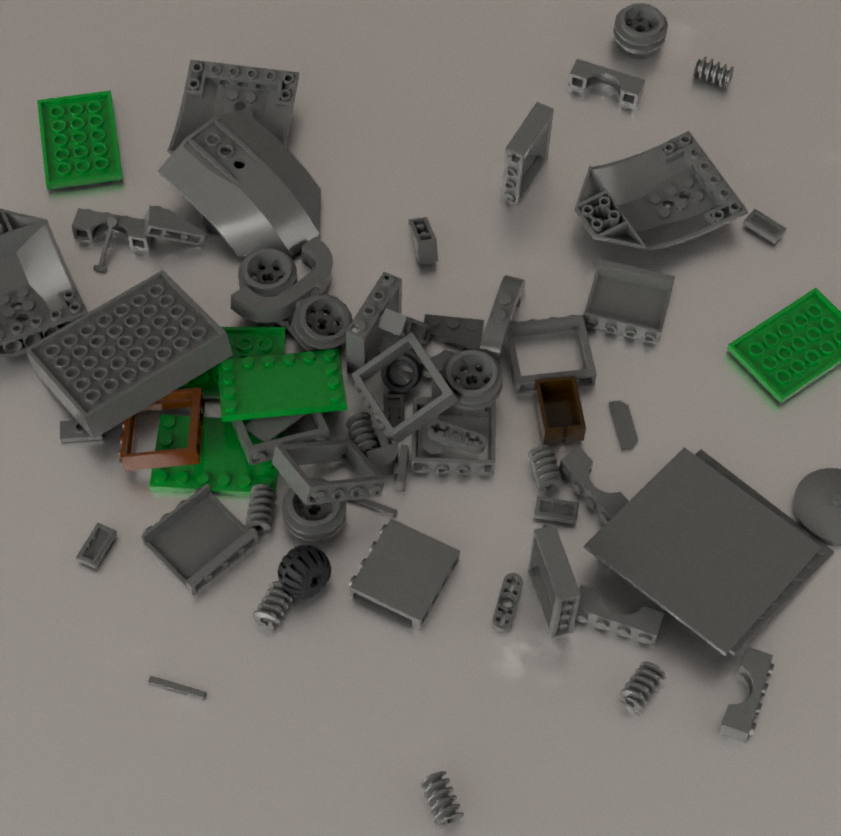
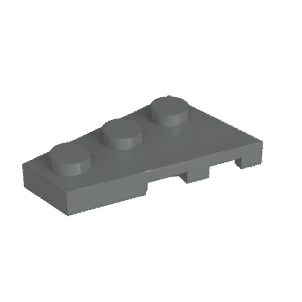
(458, 331)

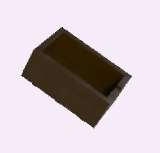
(559, 410)

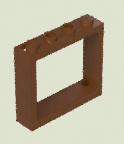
(166, 458)

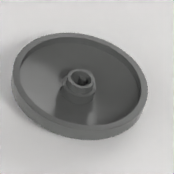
(819, 505)

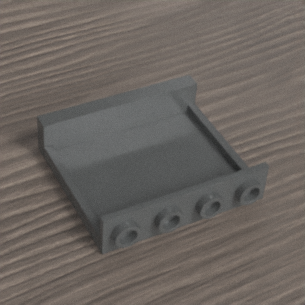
(628, 301)
(198, 540)
(405, 571)

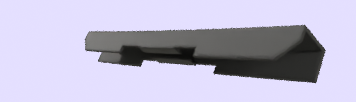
(377, 506)
(177, 687)

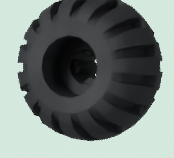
(304, 571)

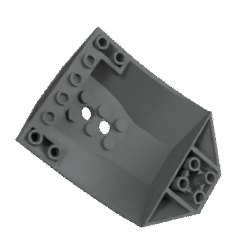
(220, 87)
(626, 197)
(253, 207)
(35, 277)

